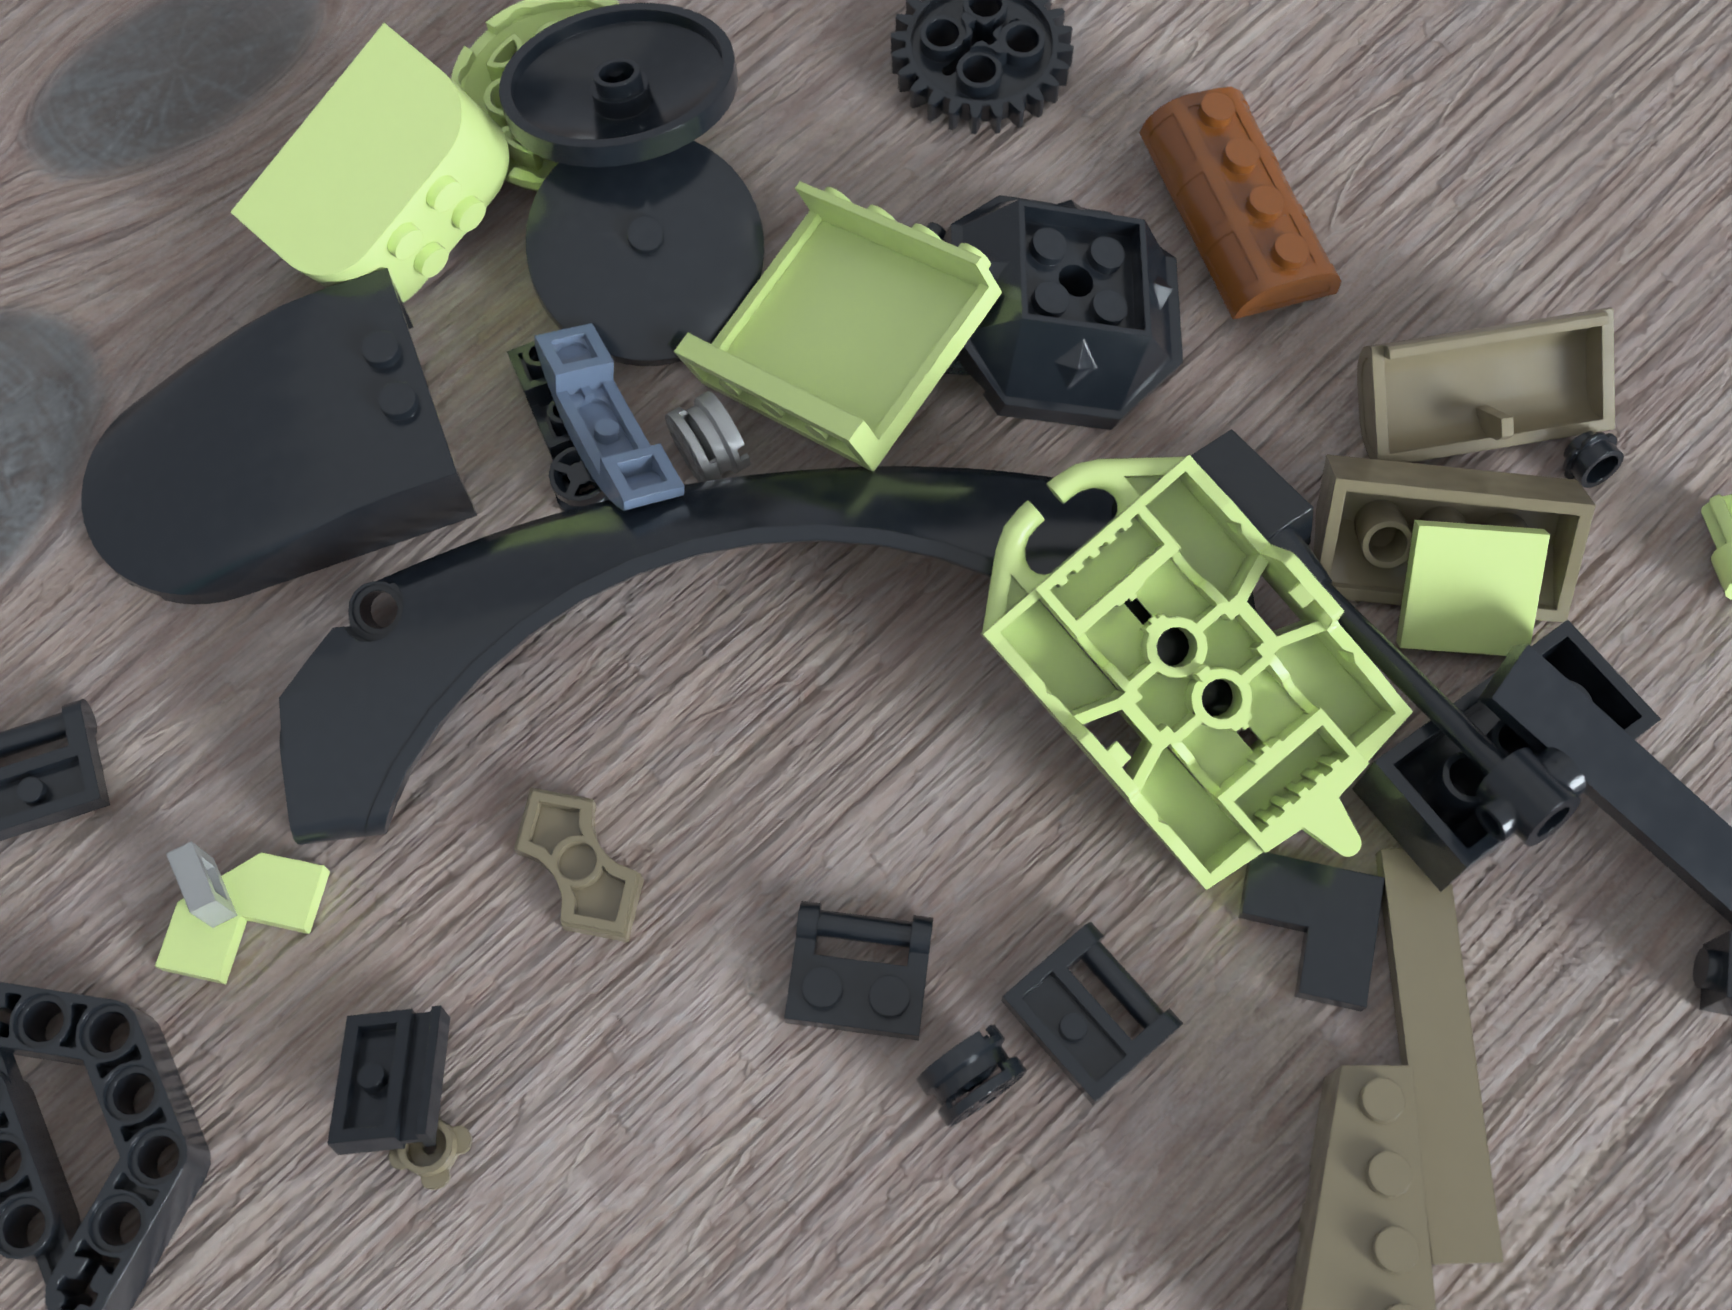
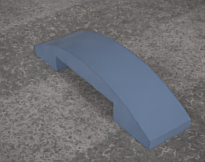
(601, 422)

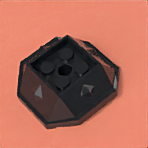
(1080, 316)

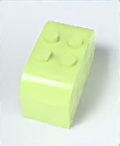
(380, 173)

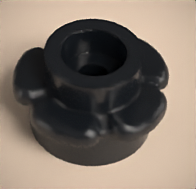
(1592, 458)

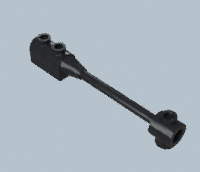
(1520, 791)

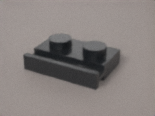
(389, 1081)

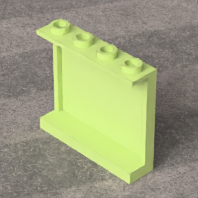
(848, 326)

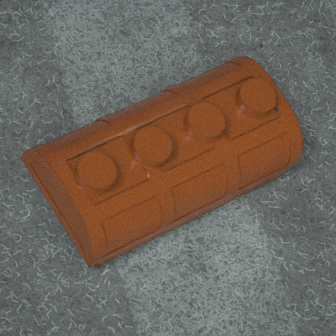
(1237, 203)

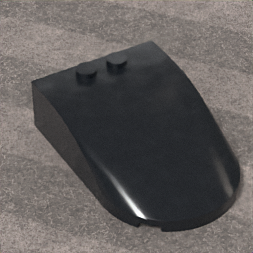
(276, 453)

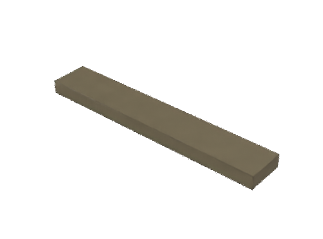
(1439, 1043)

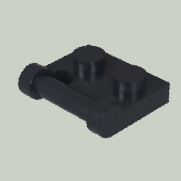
(56, 782)
(858, 992)
(1076, 1027)

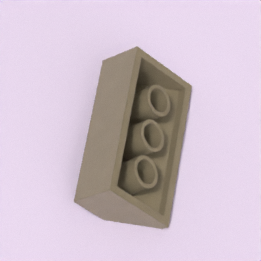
(1371, 508)

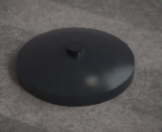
(619, 84)
(645, 250)

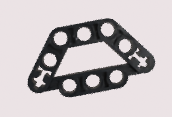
(72, 1250)

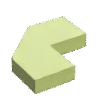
(262, 891)

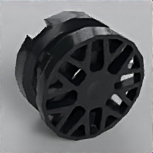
(965, 1069)

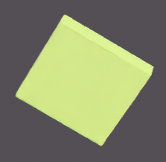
(1471, 587)

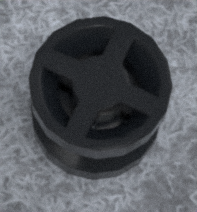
(568, 476)

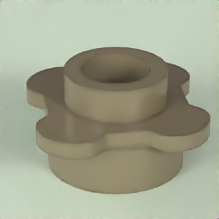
(434, 1167)

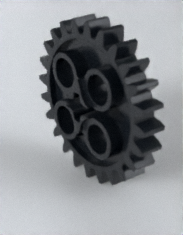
(981, 58)

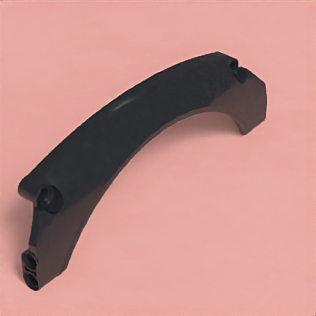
(381, 694)

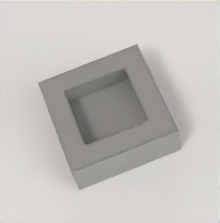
(201, 884)

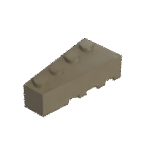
(1365, 1198)

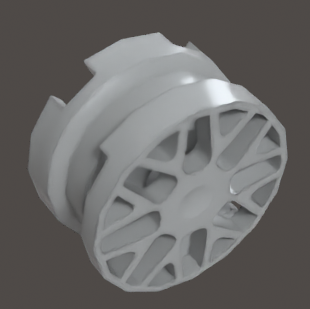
(707, 438)

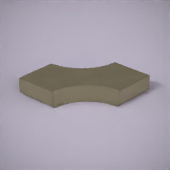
(594, 889)

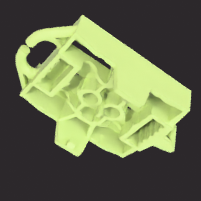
(1192, 567)

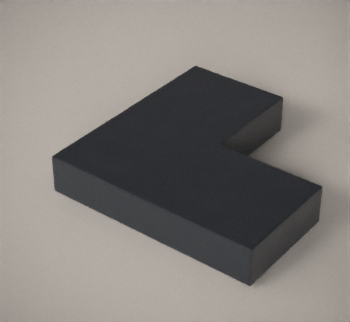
(1335, 912)

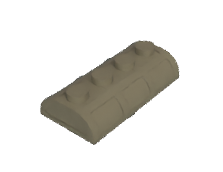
(1488, 387)

